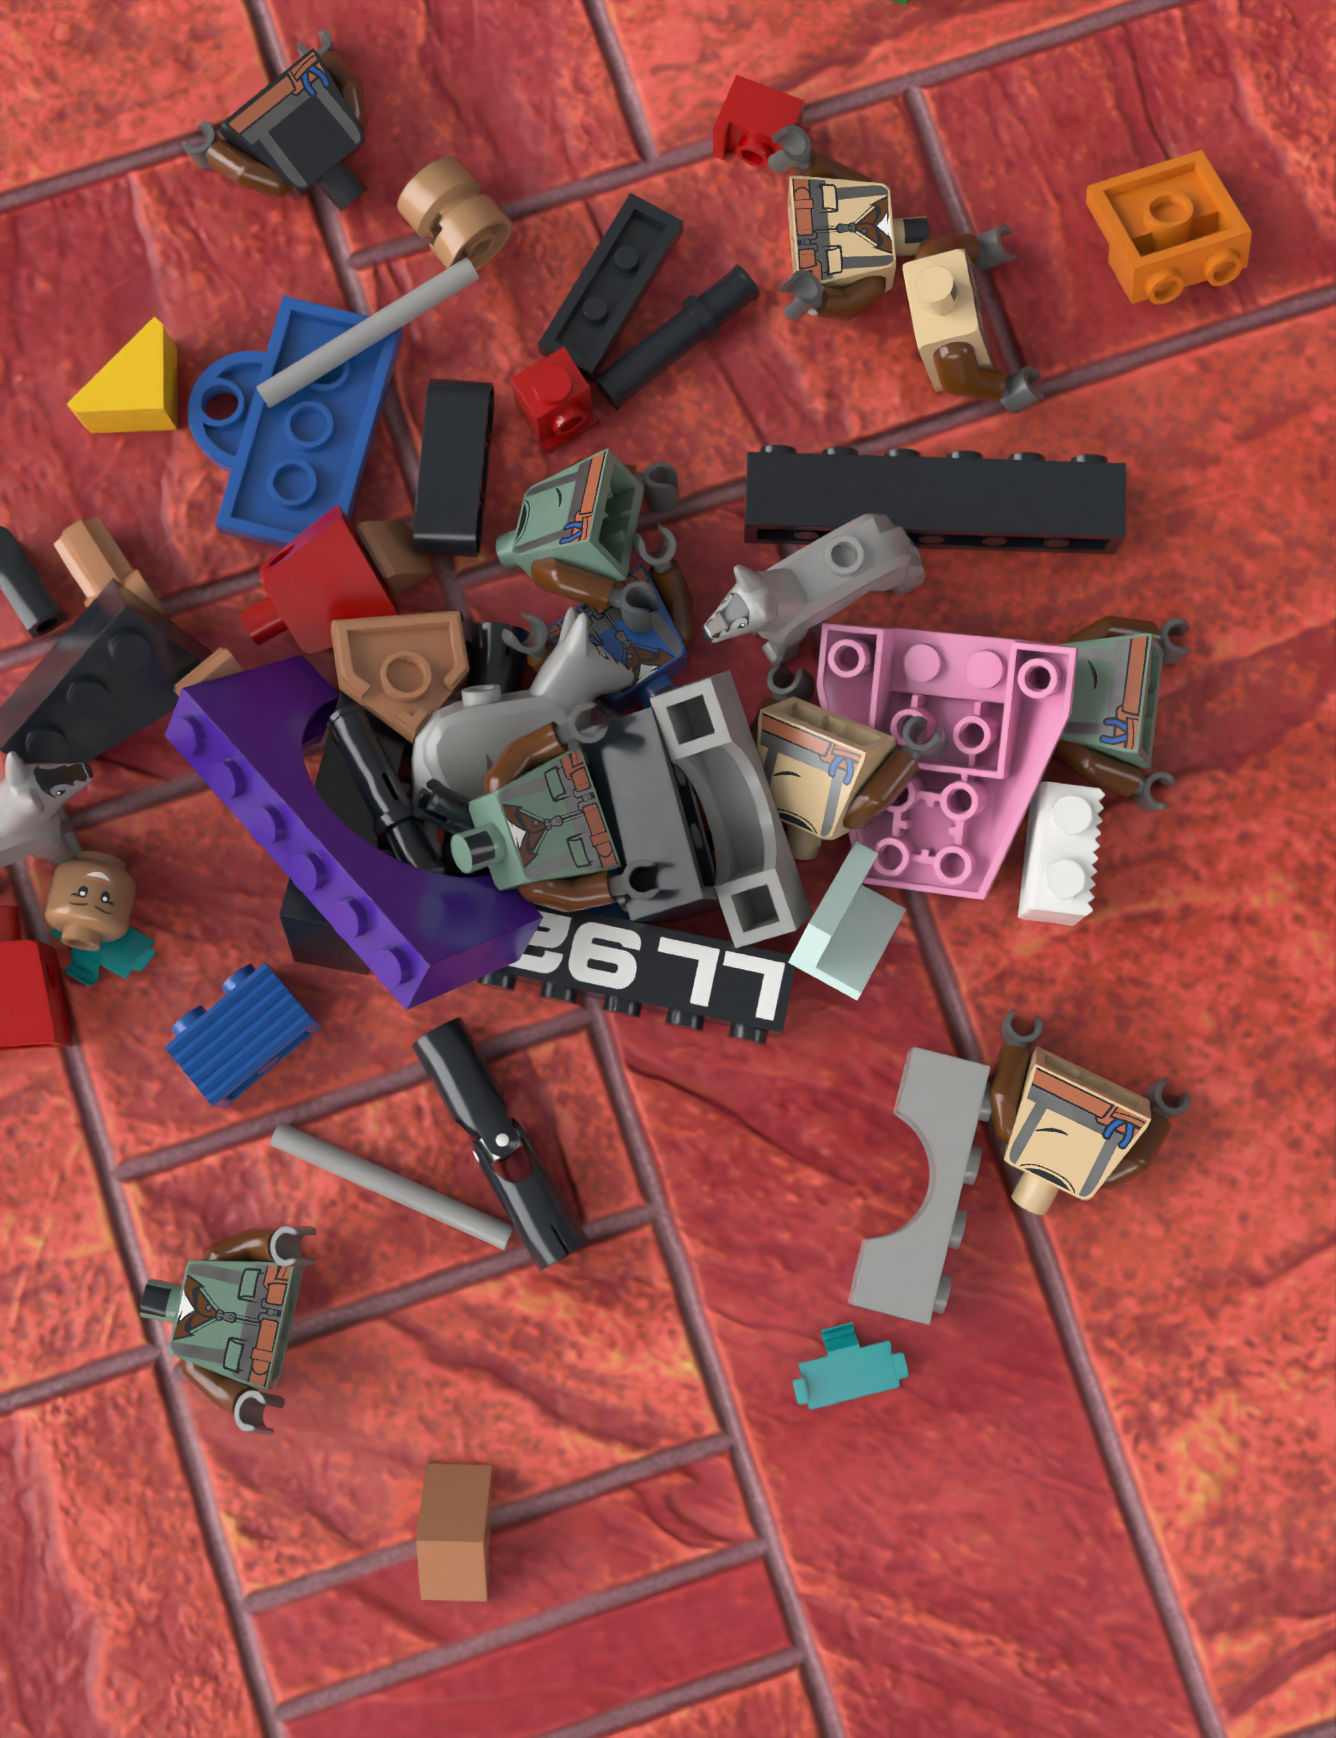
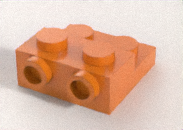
(1170, 228)

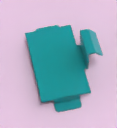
(118, 956)
(848, 1370)

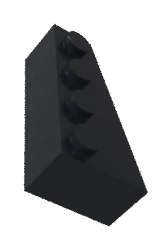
(306, 929)

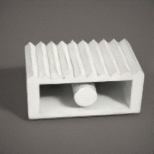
(1060, 853)

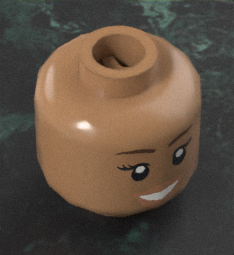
(91, 900)

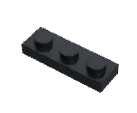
(612, 284)

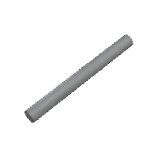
(367, 332)
(392, 1185)

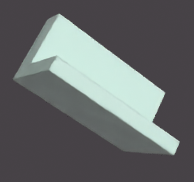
(848, 928)

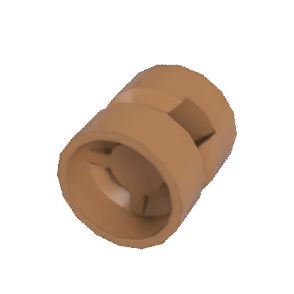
(447, 207)

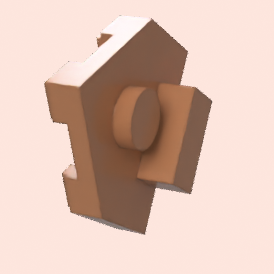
(401, 665)

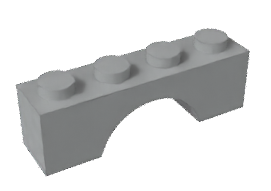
(754, 862)
(903, 1269)

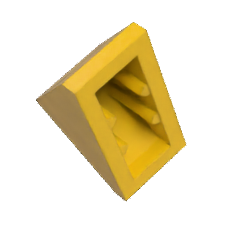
(134, 388)

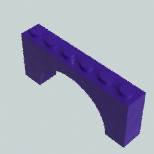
(405, 923)

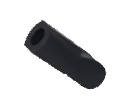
(26, 589)

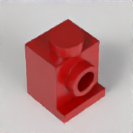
(751, 118)
(555, 400)

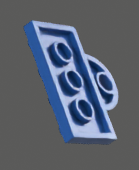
(309, 448)

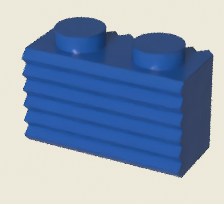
(241, 1034)

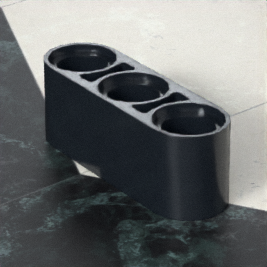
(453, 467)

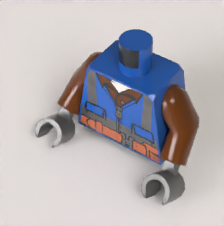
(652, 654)

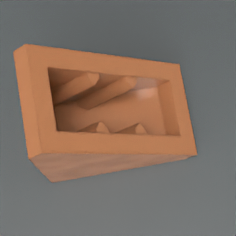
(455, 1532)

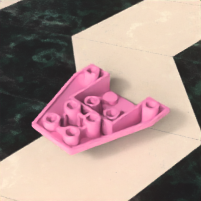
(1002, 719)

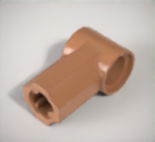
(96, 559)

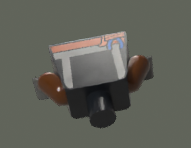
(295, 131)

